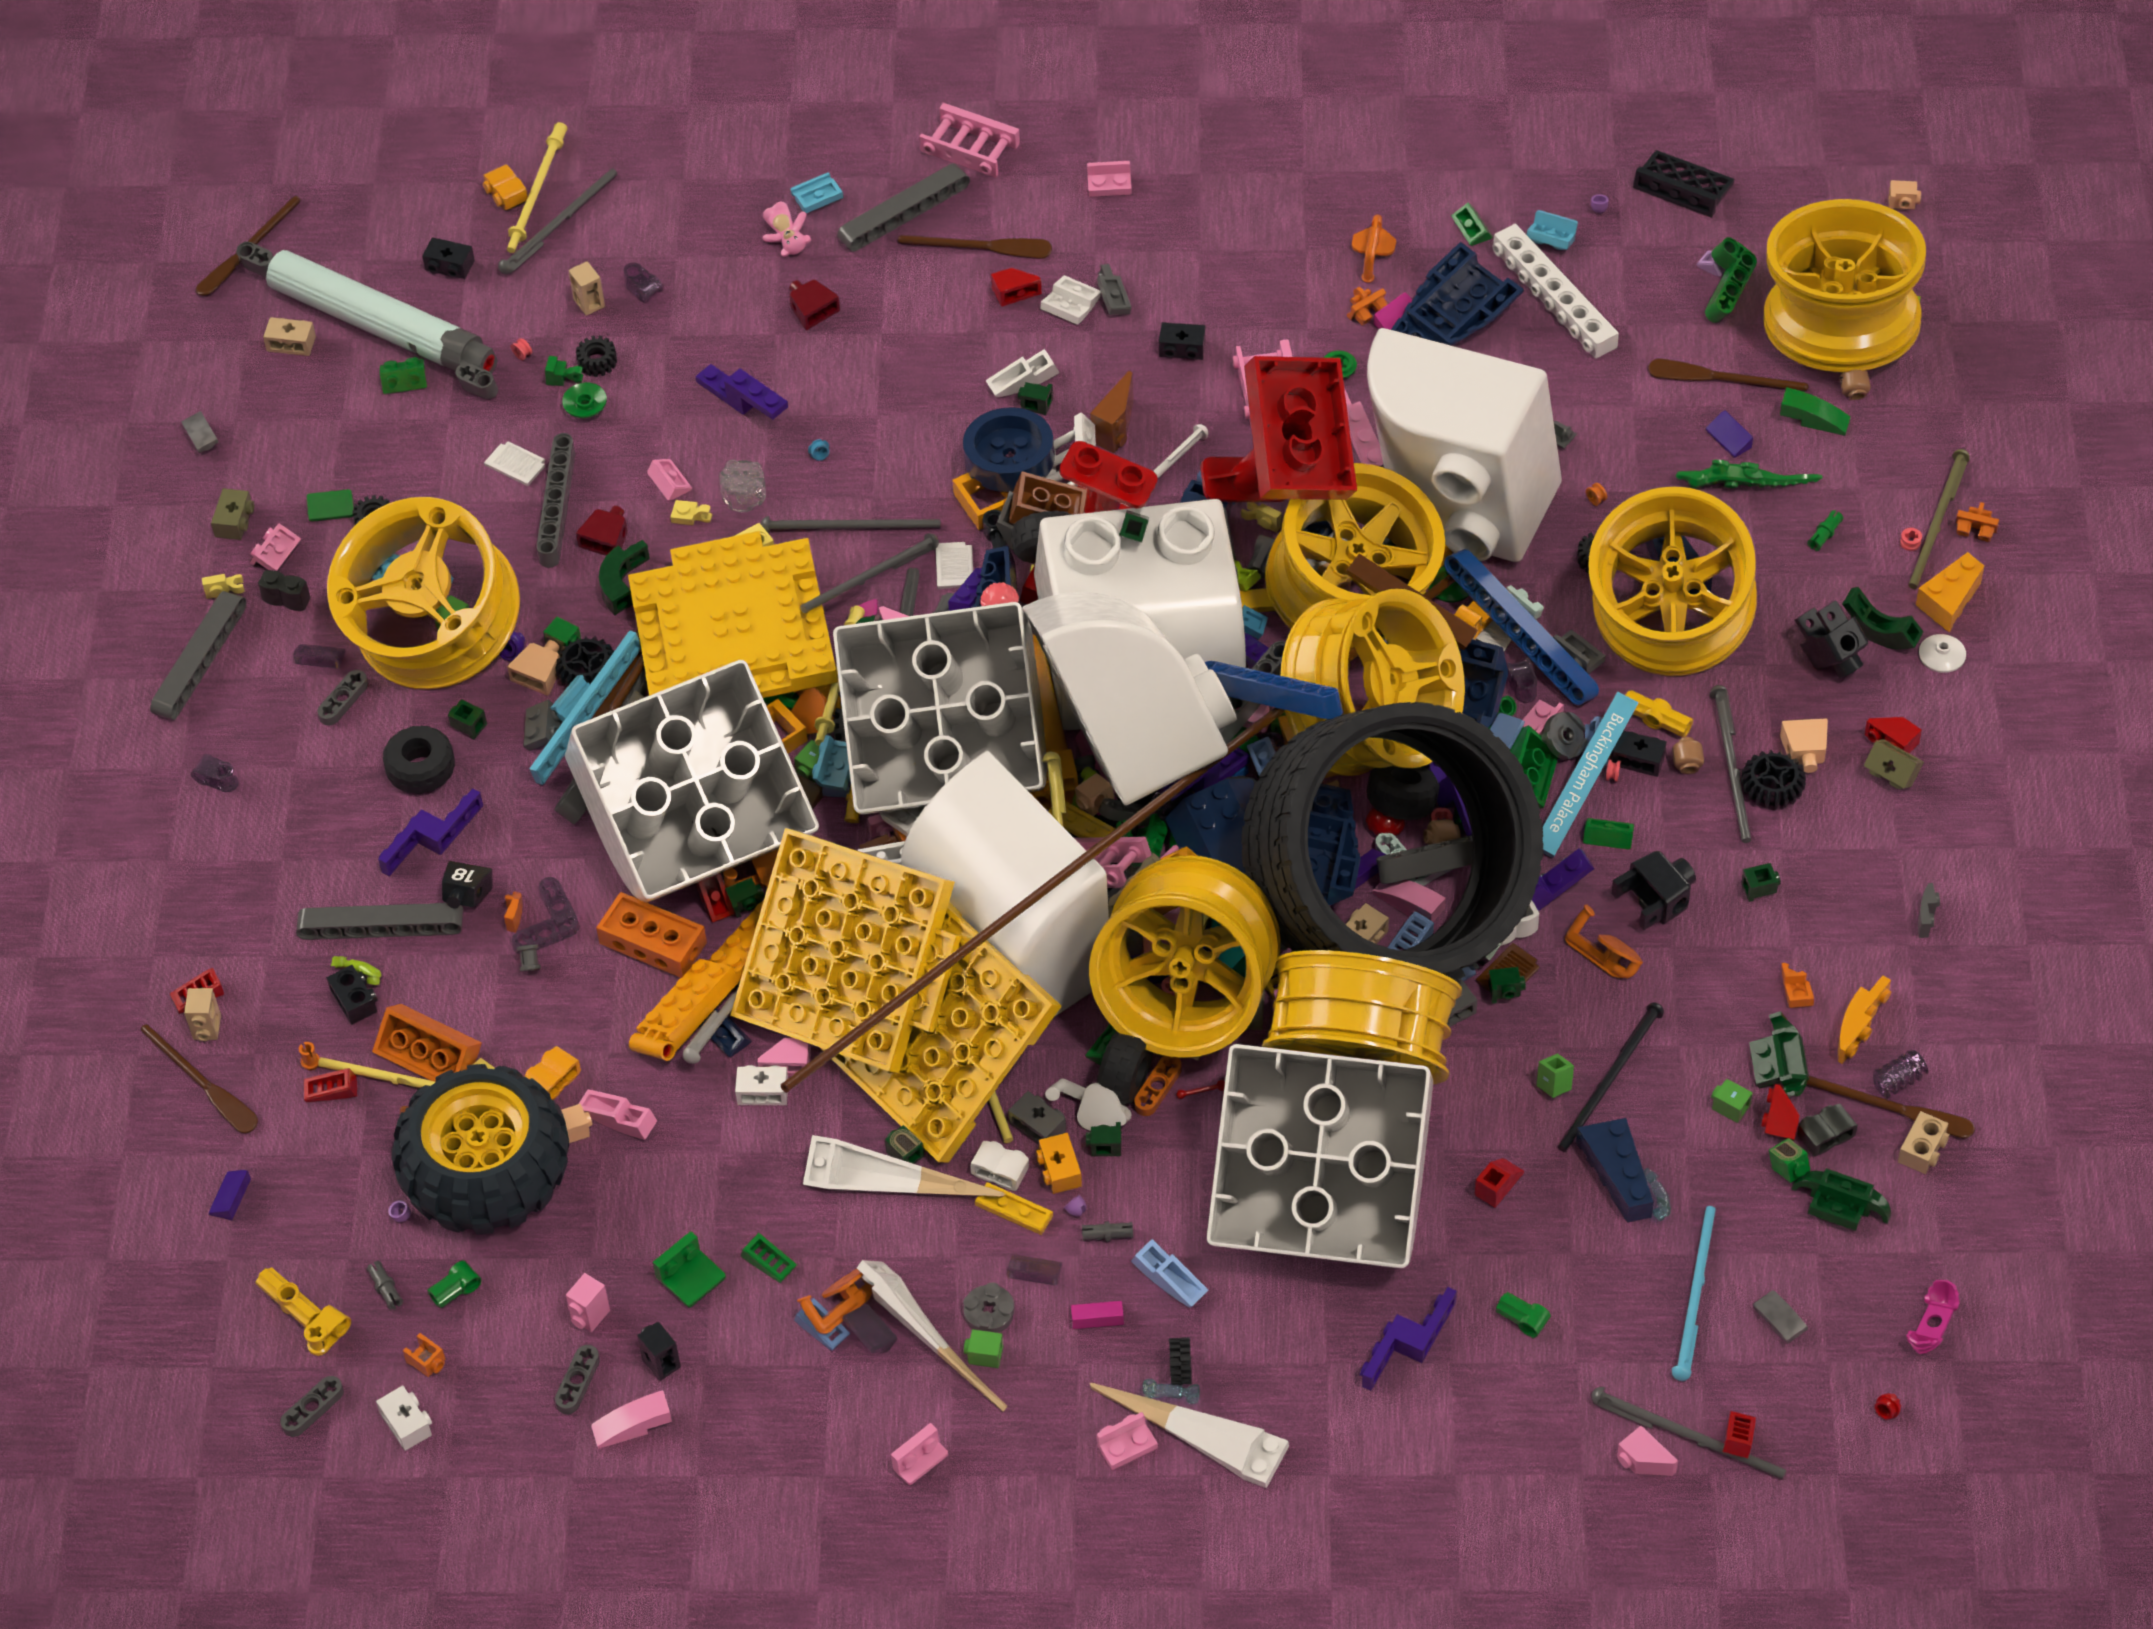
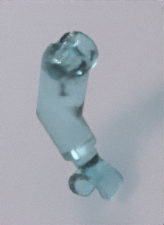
(1661, 1195)
(1154, 1390)

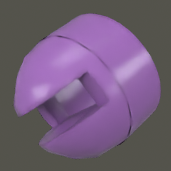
(1599, 203)
(1076, 1206)
(395, 1211)

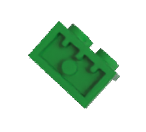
(687, 1270)

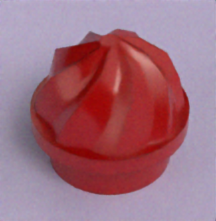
(1887, 1406)

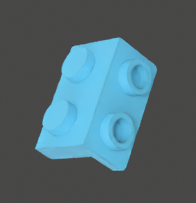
(1552, 230)
(832, 765)

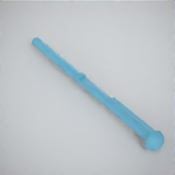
(1683, 1370)

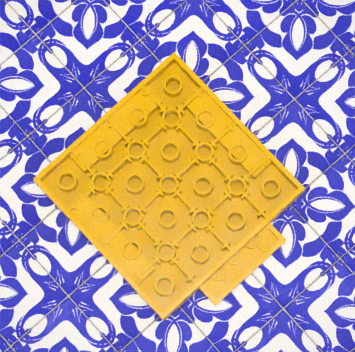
(731, 605)
(840, 944)
(978, 1036)

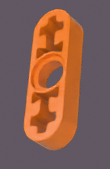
(1157, 1096)

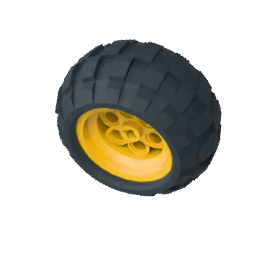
(478, 1115)

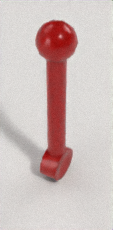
(1182, 1093)

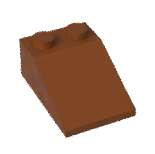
(1113, 415)
(1039, 494)

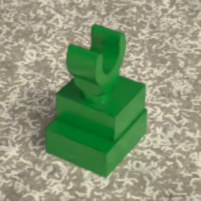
(557, 371)

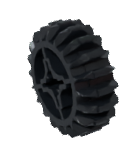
(573, 656)
(1777, 772)

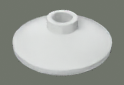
(1942, 653)

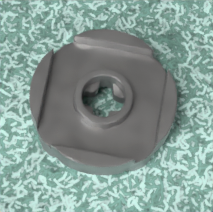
(1554, 736)
(986, 1295)

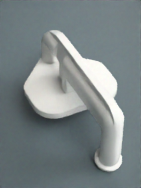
(1097, 1104)

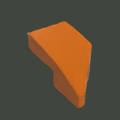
(514, 911)
(1796, 987)

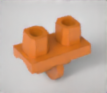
(1365, 302)
(1978, 519)

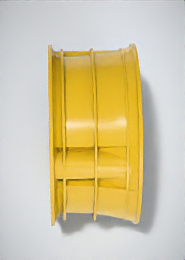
(417, 587)
(1413, 667)
(1362, 1008)

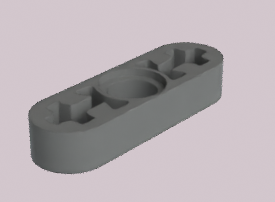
(342, 707)
(1117, 811)
(578, 1390)
(311, 1416)

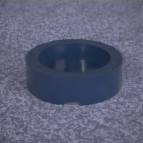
(1002, 432)

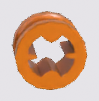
(1596, 494)

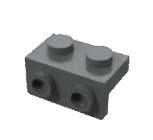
(1581, 651)
(540, 725)

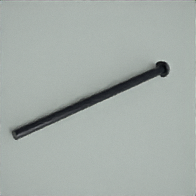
(1654, 1011)

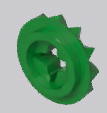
(1348, 360)

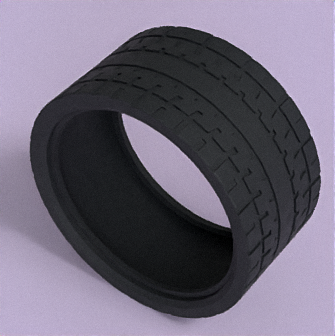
(1495, 796)

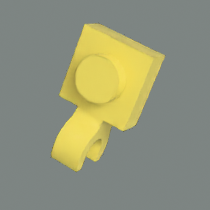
(687, 512)
(1265, 515)
(216, 584)

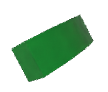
(1814, 412)

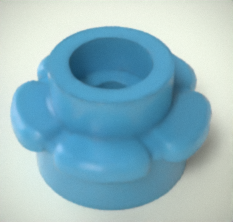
(822, 452)

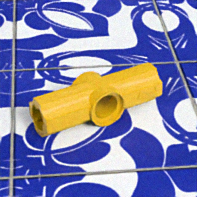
(1659, 714)
(280, 1289)

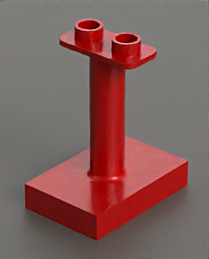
(1296, 434)
(1108, 484)

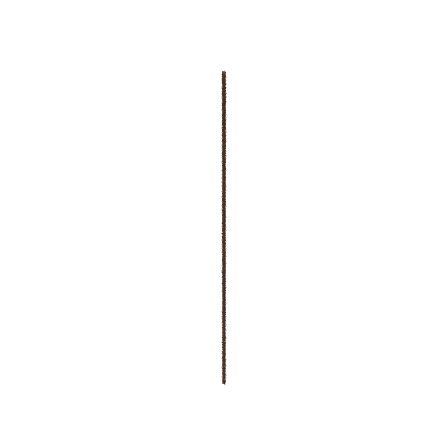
(1044, 889)

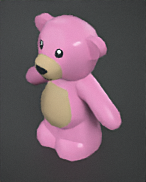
(788, 233)

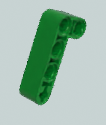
(1739, 265)

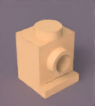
(1903, 195)

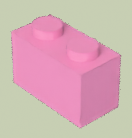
(587, 1303)

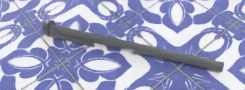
(508, 266)
(768, 524)
(929, 543)
(1721, 697)
(1648, 1418)

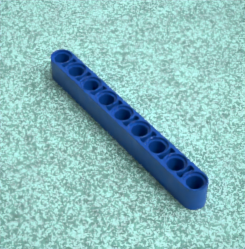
(1521, 627)
(1278, 691)

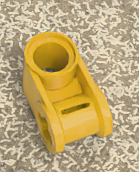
(326, 1327)

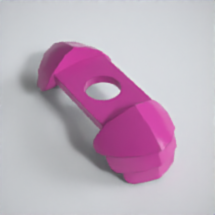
(1942, 1301)

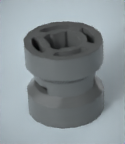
(1083, 762)

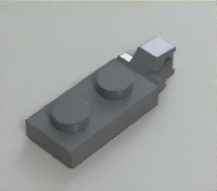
(1113, 291)

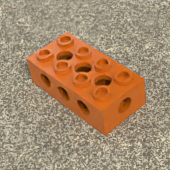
(651, 935)

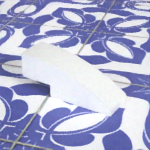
(1034, 371)

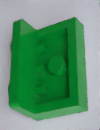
(403, 375)
(1155, 835)

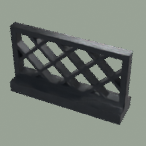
(1682, 191)

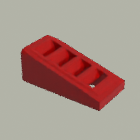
(200, 981)
(342, 1091)
(1738, 1439)

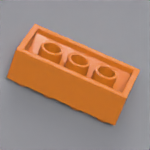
(423, 1043)

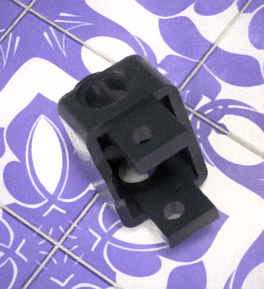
(1833, 641)
(1659, 885)

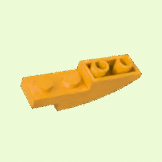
(1859, 1016)

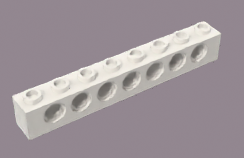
(1555, 291)

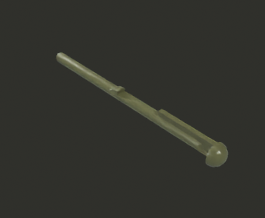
(1961, 458)

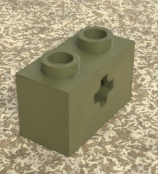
(232, 514)
(1906, 765)

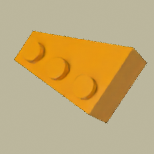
(1950, 590)

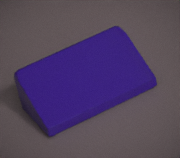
(1730, 434)
(1368, 866)
(230, 1194)

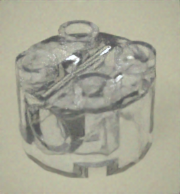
(742, 485)

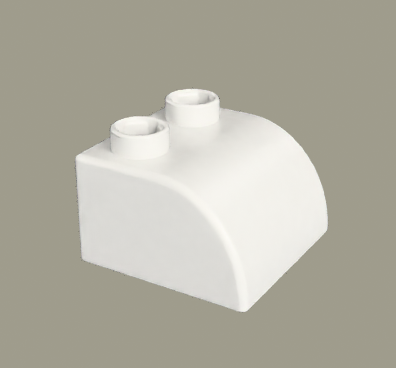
(1469, 437)
(1175, 576)
(1132, 691)
(938, 697)
(681, 758)
(998, 851)
(1320, 1156)

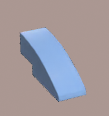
(1169, 1274)

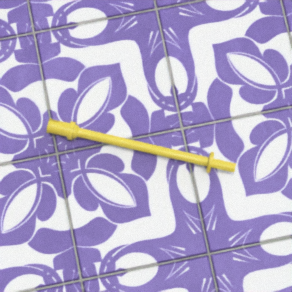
(555, 142)
(825, 723)

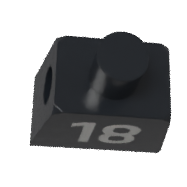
(465, 884)

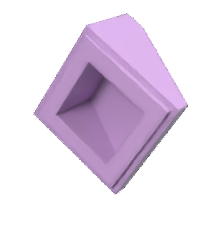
(1709, 265)

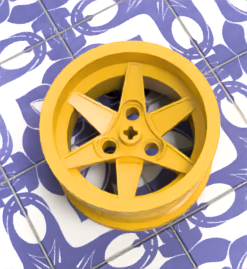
(1844, 285)
(1387, 508)
(1673, 514)
(1178, 1023)

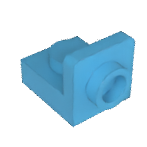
(1253, 622)

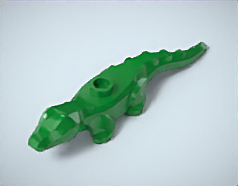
(1741, 474)

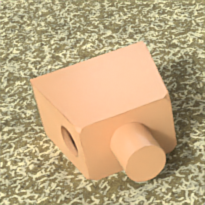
(536, 667)
(1805, 741)

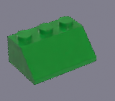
(1536, 761)

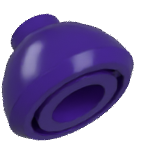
(513, 647)

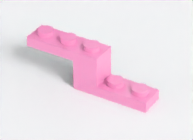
(1362, 434)

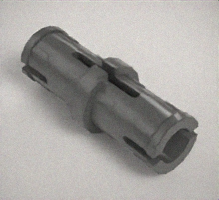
(1107, 1231)
(384, 1285)

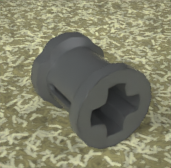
(529, 957)

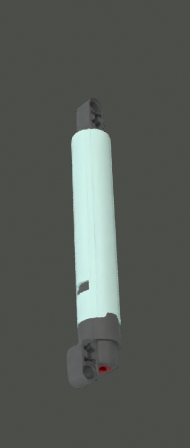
(377, 315)

